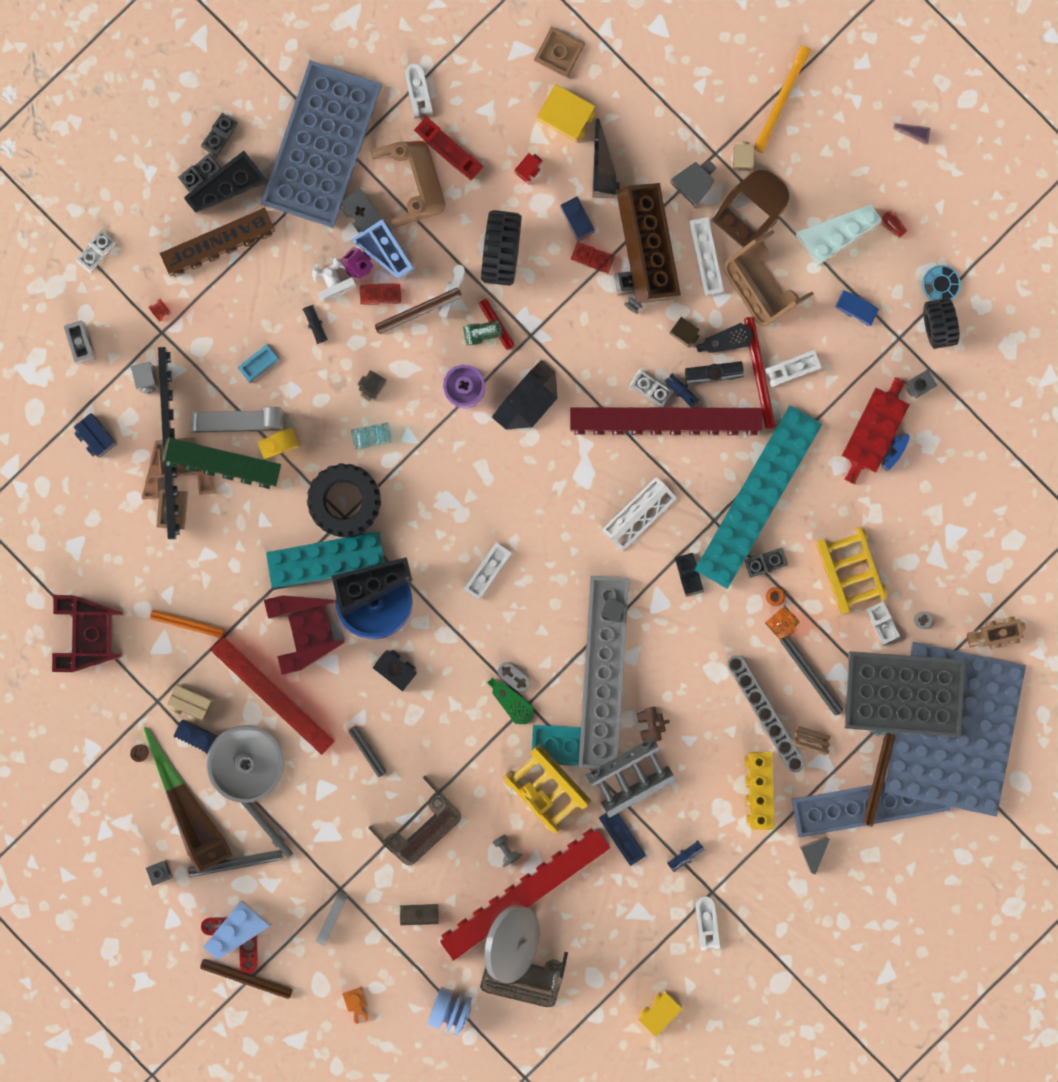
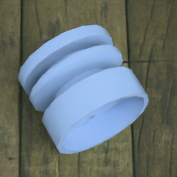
(449, 1011)

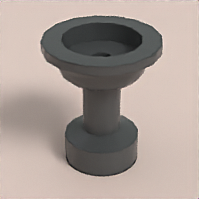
(510, 856)

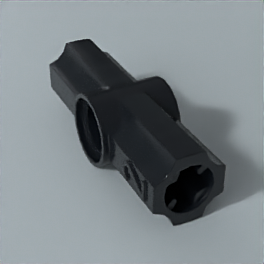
(726, 372)

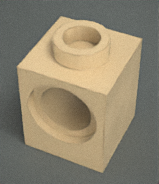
(743, 156)

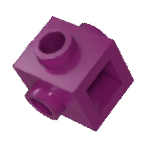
(357, 263)

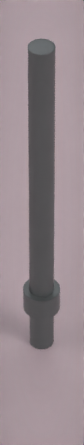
(278, 840)

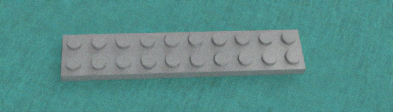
(603, 674)

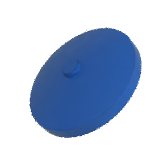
(381, 616)

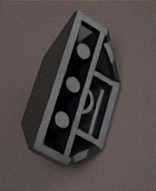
(528, 399)

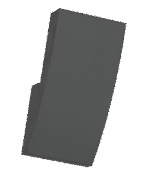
(219, 134)
(199, 172)
(766, 562)

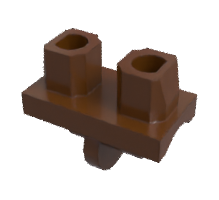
(655, 723)

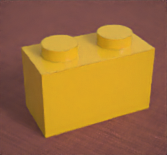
(659, 1013)

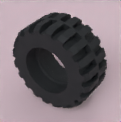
(501, 247)
(339, 474)

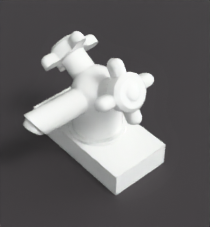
(332, 280)

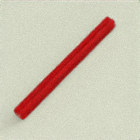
(760, 376)

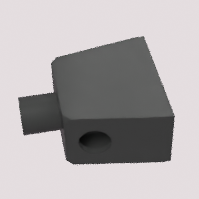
(694, 182)

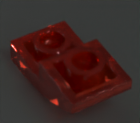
(592, 258)
(380, 293)

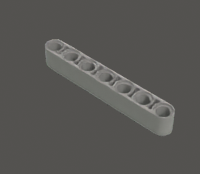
(765, 723)

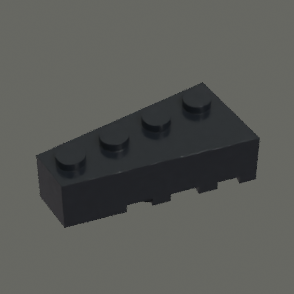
(370, 583)

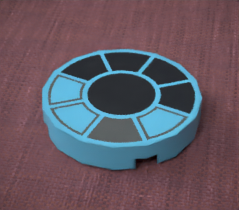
(941, 283)

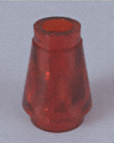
(893, 223)

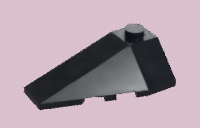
(603, 171)

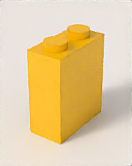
(566, 113)

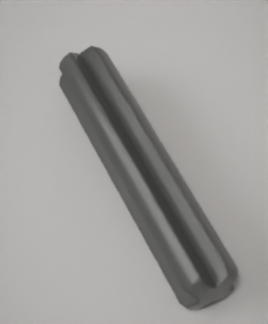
(367, 751)

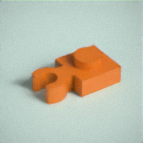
(354, 1002)

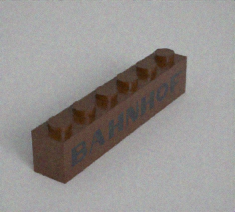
(217, 242)

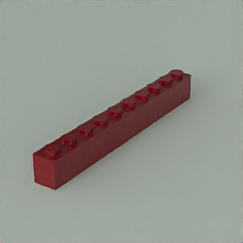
(665, 420)

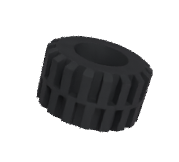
(941, 323)

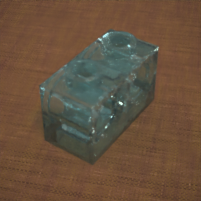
(371, 436)

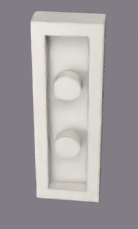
(487, 571)

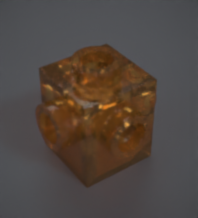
(783, 623)

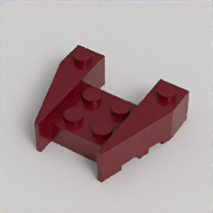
(309, 629)
(89, 634)

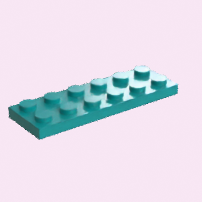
(323, 559)

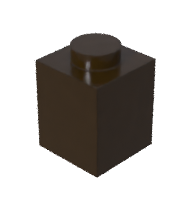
(685, 332)

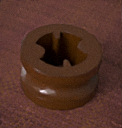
(134, 750)

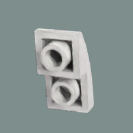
(95, 251)
(650, 388)

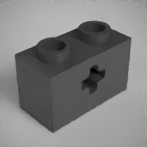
(359, 201)

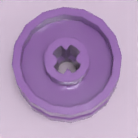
(462, 375)

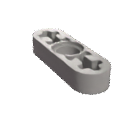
(331, 918)

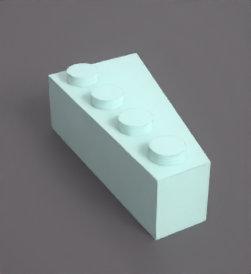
(835, 234)

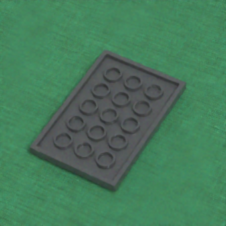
(904, 694)

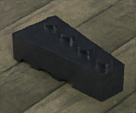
(228, 182)

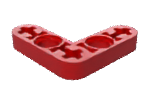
(243, 959)

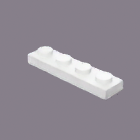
(706, 256)

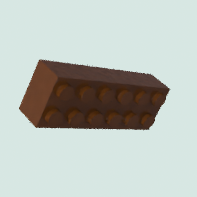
(648, 243)

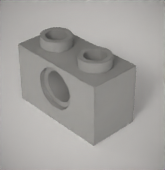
(79, 342)
(145, 377)

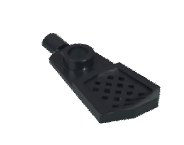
(724, 340)

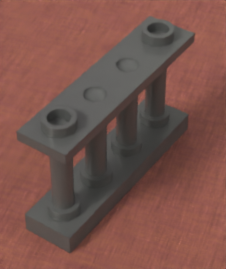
(638, 791)

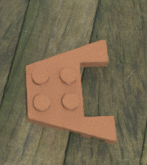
(156, 471)

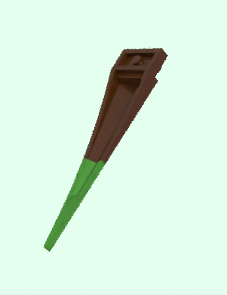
(199, 834)

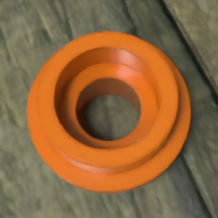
(780, 592)

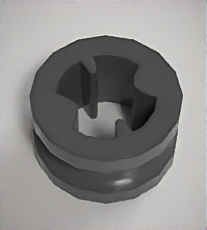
(632, 305)

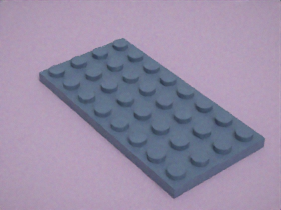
(321, 144)

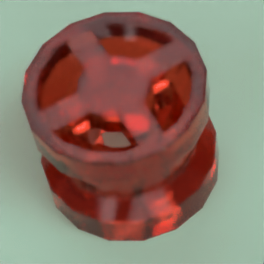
(159, 310)

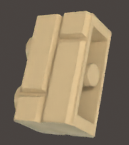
(189, 702)

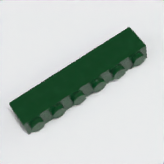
(220, 462)

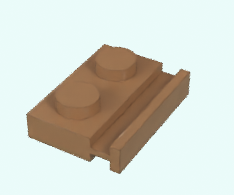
(181, 500)

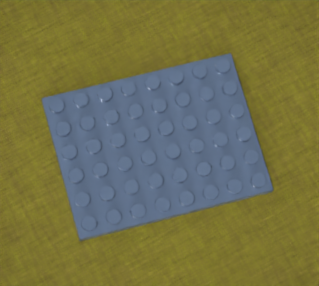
(969, 768)

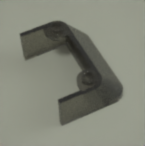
(445, 818)
(537, 986)

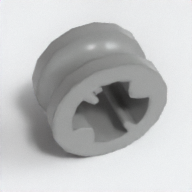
(919, 615)

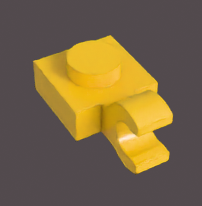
(538, 801)

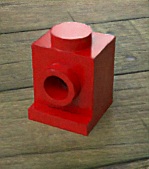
(528, 167)

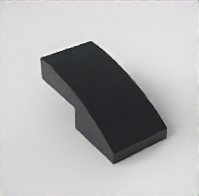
(689, 577)

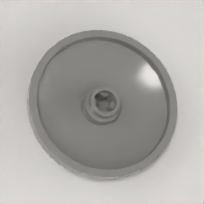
(245, 763)
(512, 944)

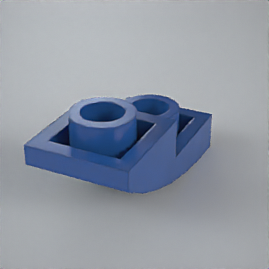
(857, 307)
(899, 446)

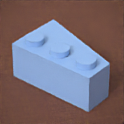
(384, 247)
(237, 929)

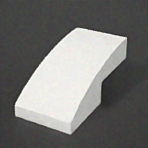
(883, 623)

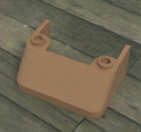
(430, 198)
(757, 285)

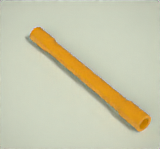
(799, 62)

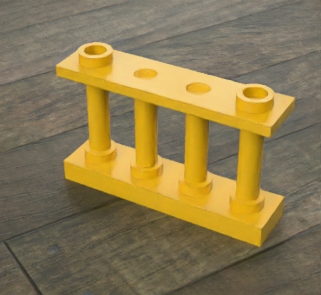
(837, 585)
(555, 772)

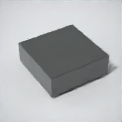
(613, 610)

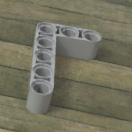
(238, 421)

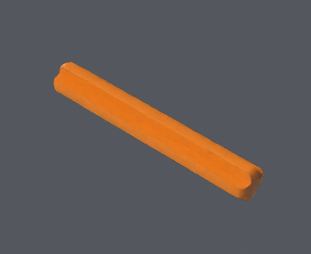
(187, 623)

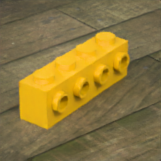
(760, 791)

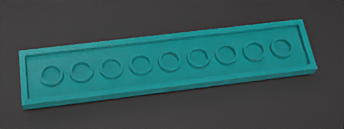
(758, 497)

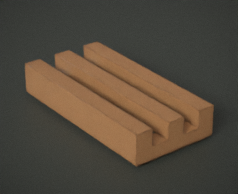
(824, 750)

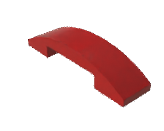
(448, 149)

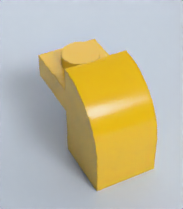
(279, 443)

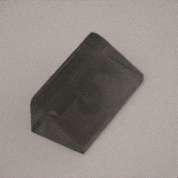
(419, 914)

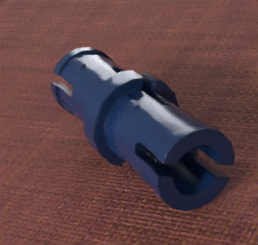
(681, 390)
(685, 856)

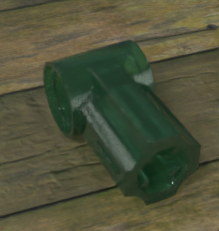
(478, 333)

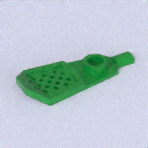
(509, 700)

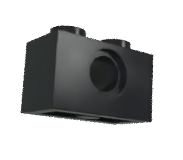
(384, 664)

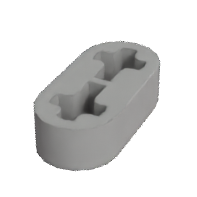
(511, 681)

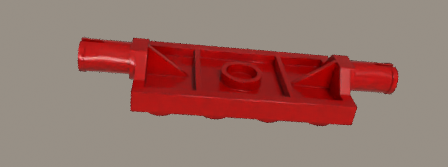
(875, 430)

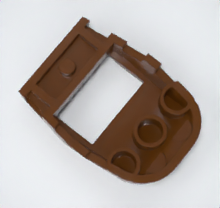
(763, 190)

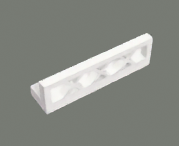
(637, 511)

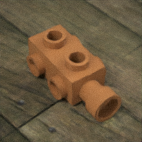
(1000, 632)

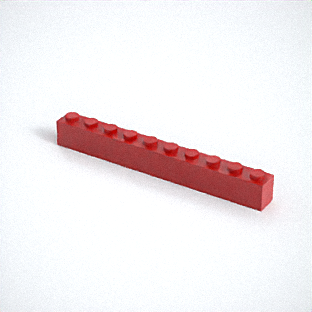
(527, 892)

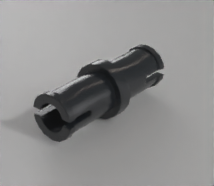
(315, 324)

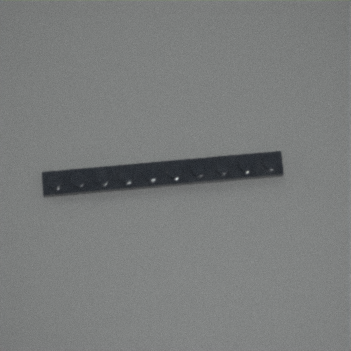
(167, 415)

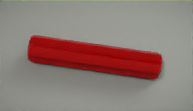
(492, 316)

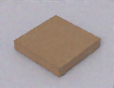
(559, 52)

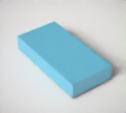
(258, 363)

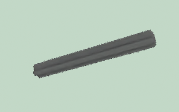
(811, 675)
(239, 862)

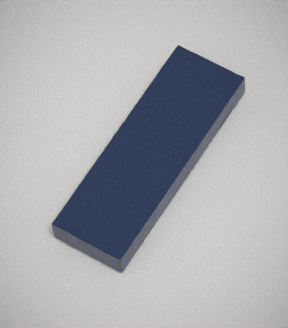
(623, 838)

